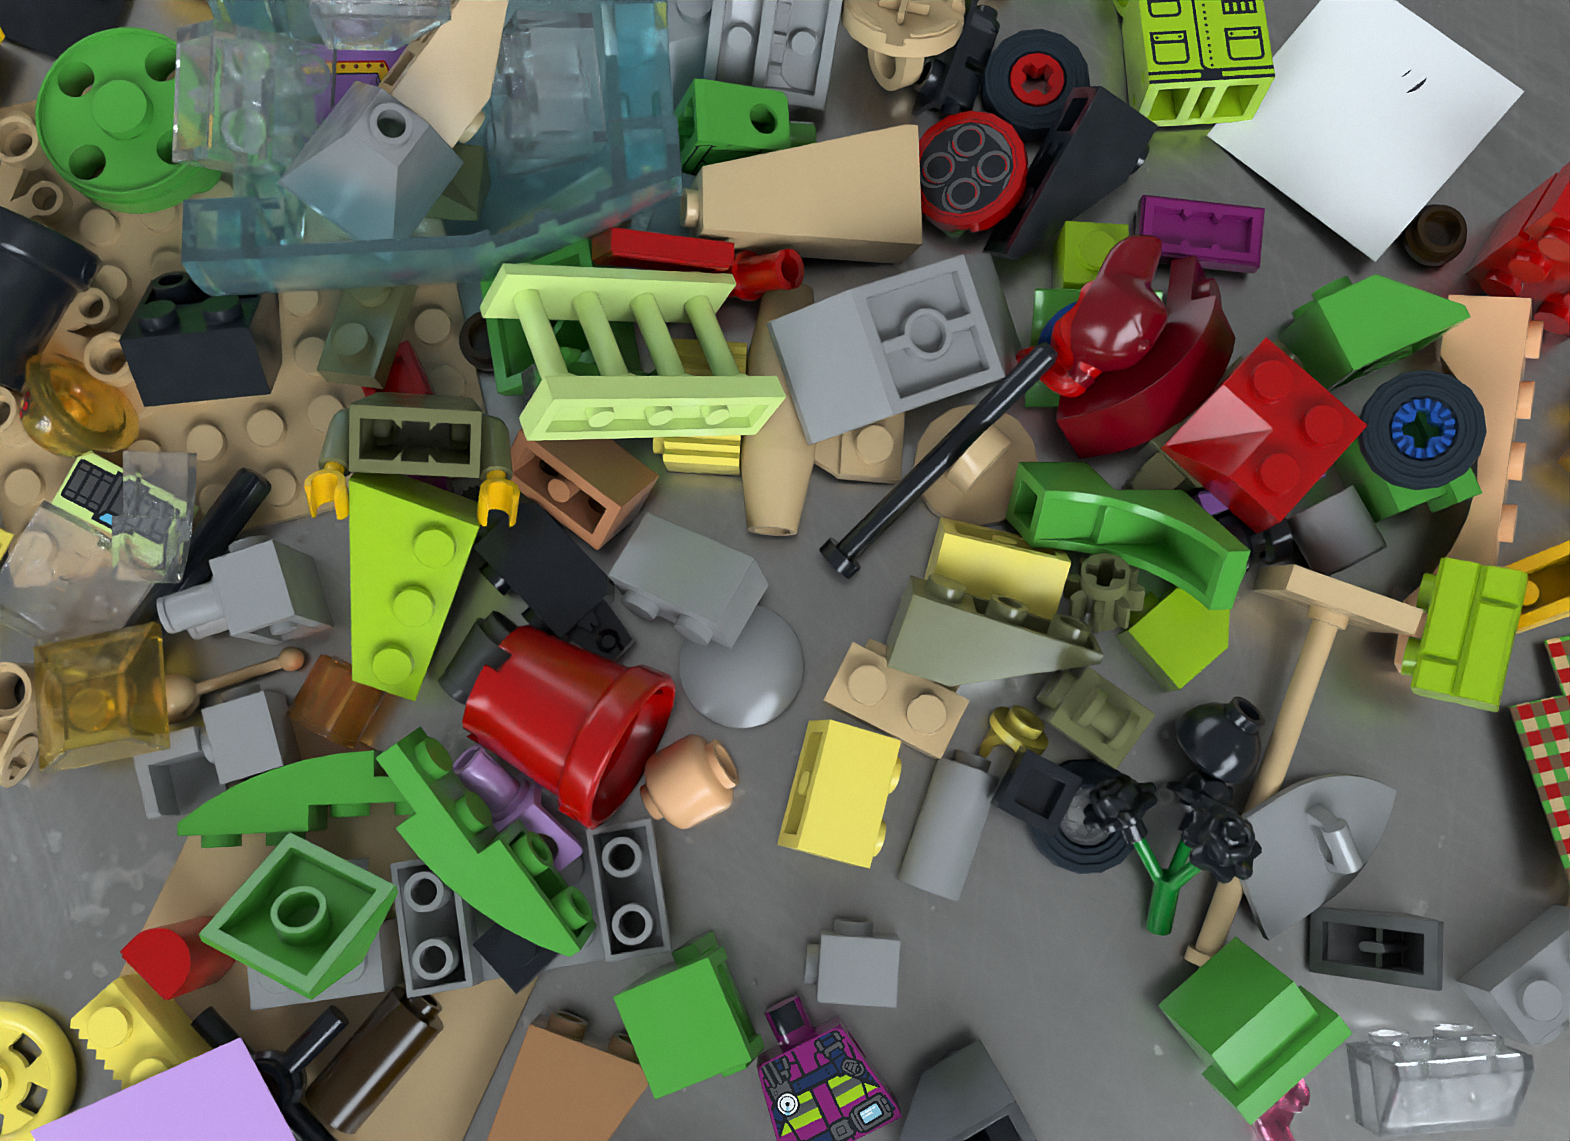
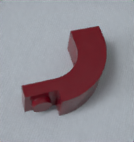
(1167, 383)

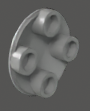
(750, 680)

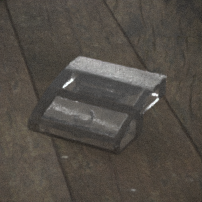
(62, 582)

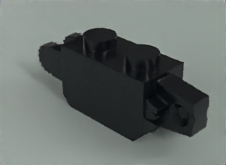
(554, 578)

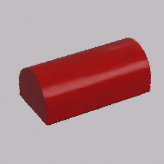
(175, 958)

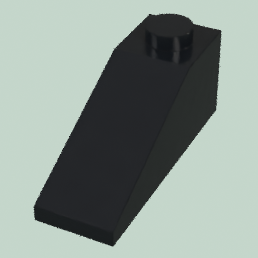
(1081, 161)

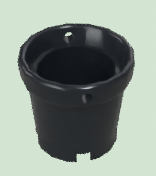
(37, 285)

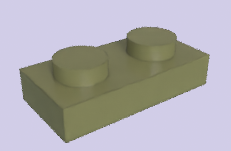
(366, 335)

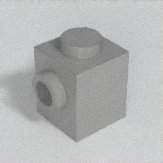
(248, 734)
(854, 965)

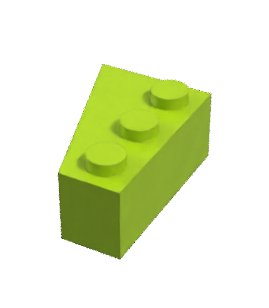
(403, 575)

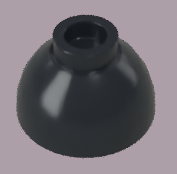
(1222, 738)

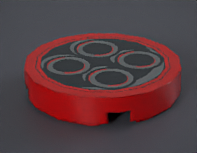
(971, 171)

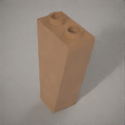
(568, 1084)

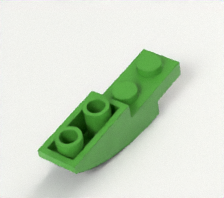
(294, 800)
(497, 873)

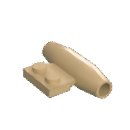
(778, 458)

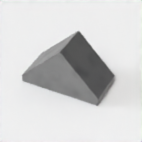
(1377, 947)

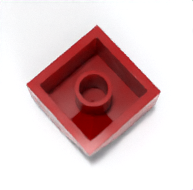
(1264, 437)

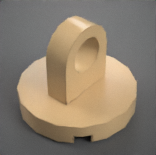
(902, 34)
(982, 479)

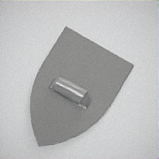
(1312, 844)

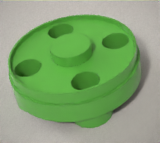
(118, 122)

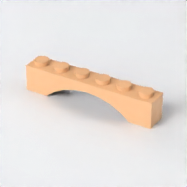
(1490, 358)

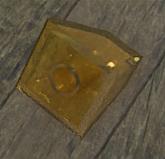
(101, 698)

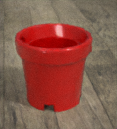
(570, 720)

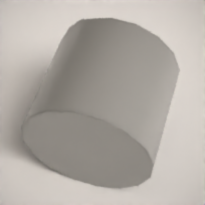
(1336, 533)

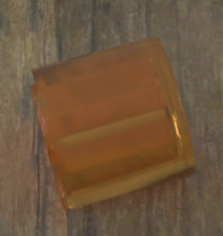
(334, 703)

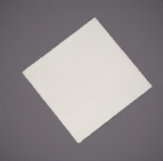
(1347, 133)

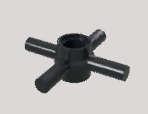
(284, 1066)

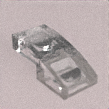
(157, 517)

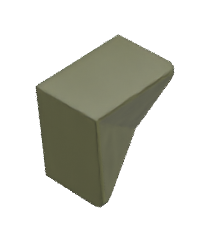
(468, 189)

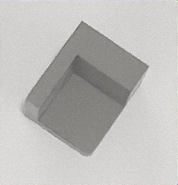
(177, 778)

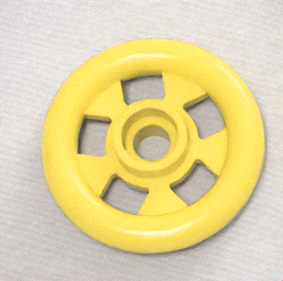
(51, 1070)

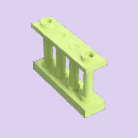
(619, 401)

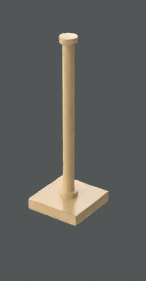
(1330, 607)

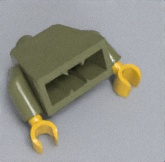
(415, 438)

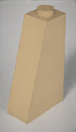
(821, 199)

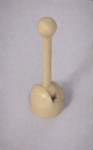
(184, 695)

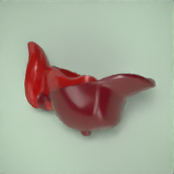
(1112, 320)

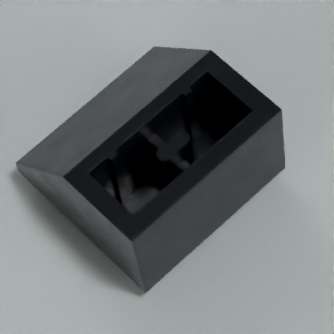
(201, 345)

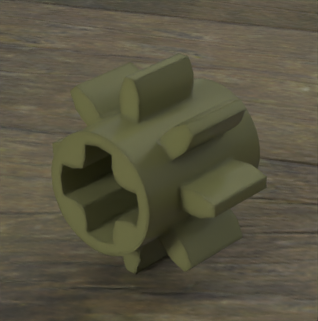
(1104, 592)

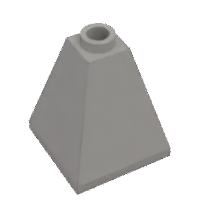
(372, 166)

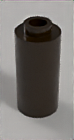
(374, 1059)

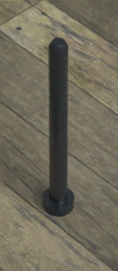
(1002, 397)

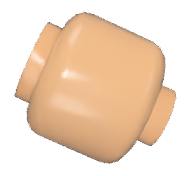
(689, 781)

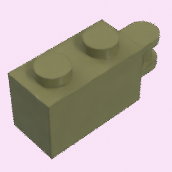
(1093, 713)

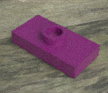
(1217, 233)

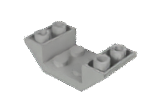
(896, 345)
(614, 873)

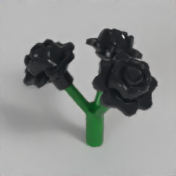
(1209, 826)

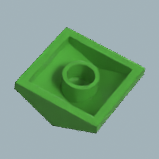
(302, 917)

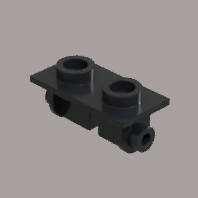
(945, 79)

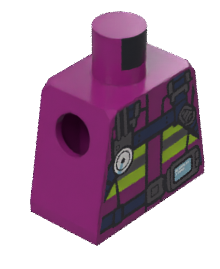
(820, 1080)

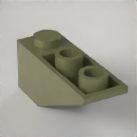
(972, 640)

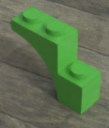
(1150, 529)

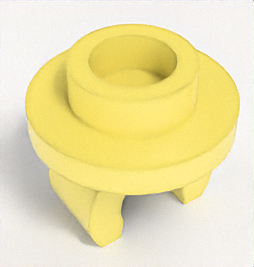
(1014, 728)

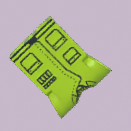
(1196, 59)

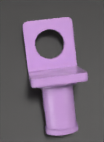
(514, 800)

